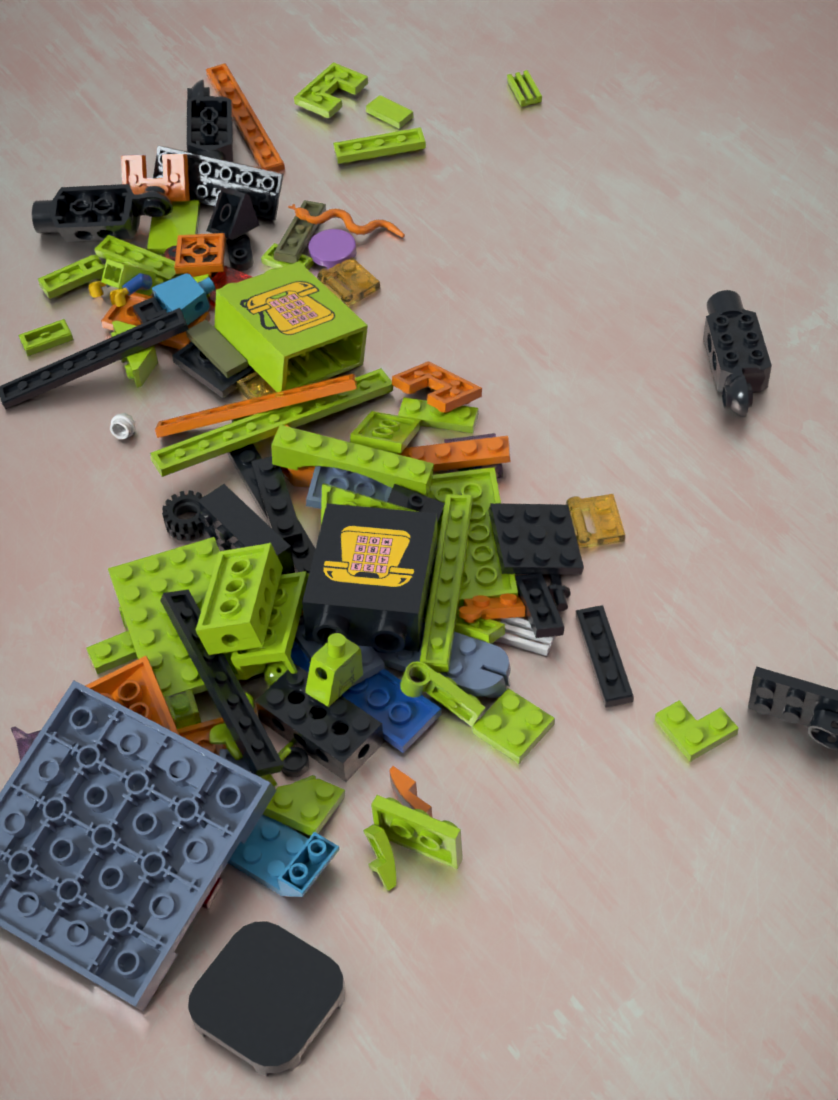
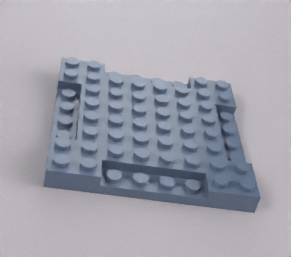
(117, 840)

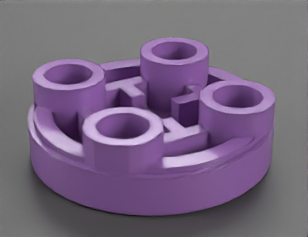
(332, 247)

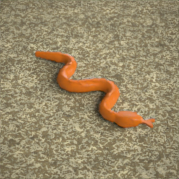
(304, 214)

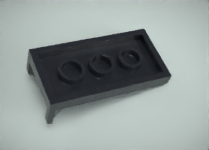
(797, 703)

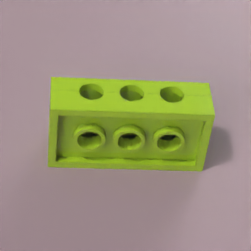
(239, 599)

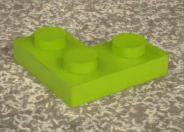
(692, 735)

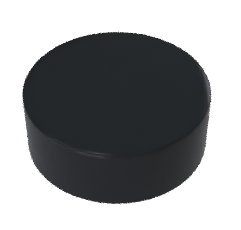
(296, 762)

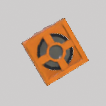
(201, 254)

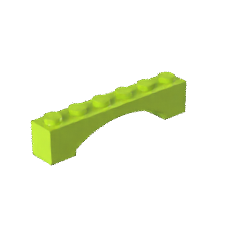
(300, 448)

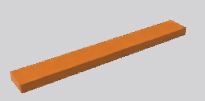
(245, 119)
(256, 405)

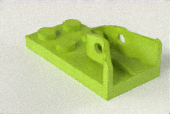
(280, 630)

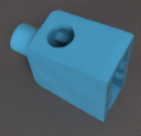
(185, 294)

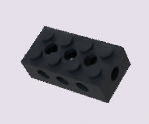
(334, 736)

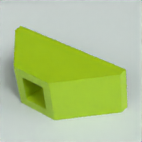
(138, 364)

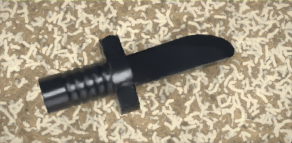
(559, 592)

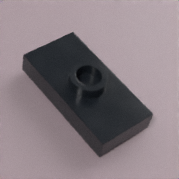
(415, 501)

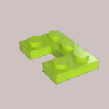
(317, 93)

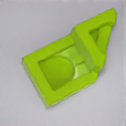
(385, 862)

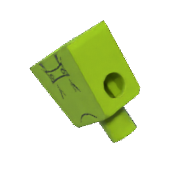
(334, 669)

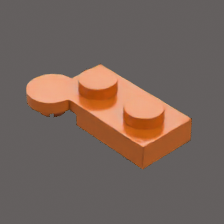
(483, 607)

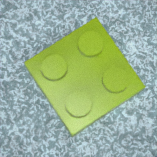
(513, 725)

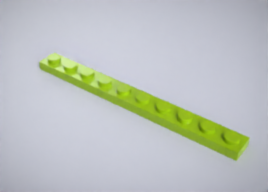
(265, 424)

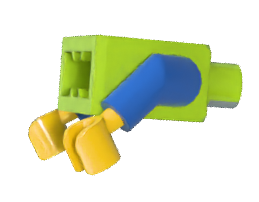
(127, 280)

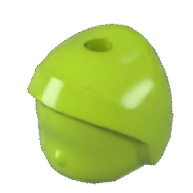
(274, 671)

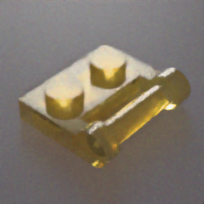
(354, 277)
(604, 518)

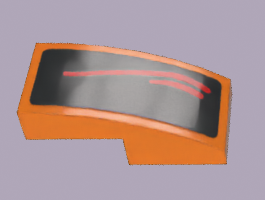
(406, 791)

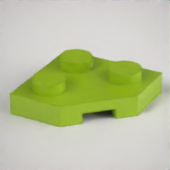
(305, 804)

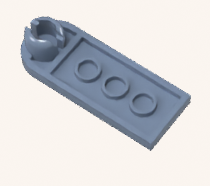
(474, 665)

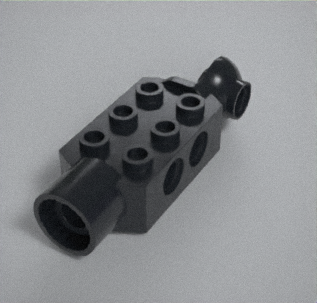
(209, 123)
(98, 211)
(735, 351)

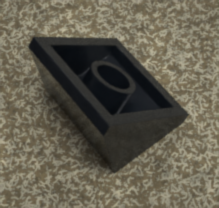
(232, 214)

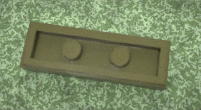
(216, 348)

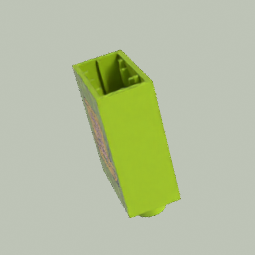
(290, 327)

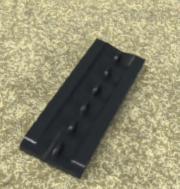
(210, 174)

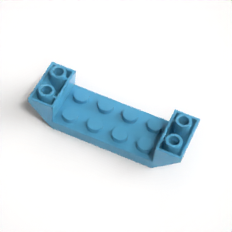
(283, 857)

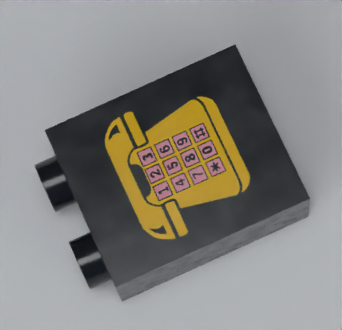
(371, 577)

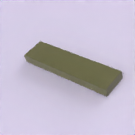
(298, 234)

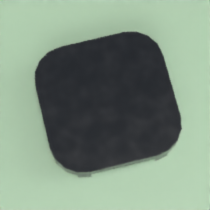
(266, 996)

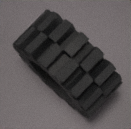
(179, 506)

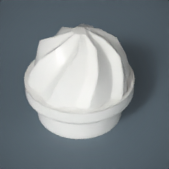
(122, 426)

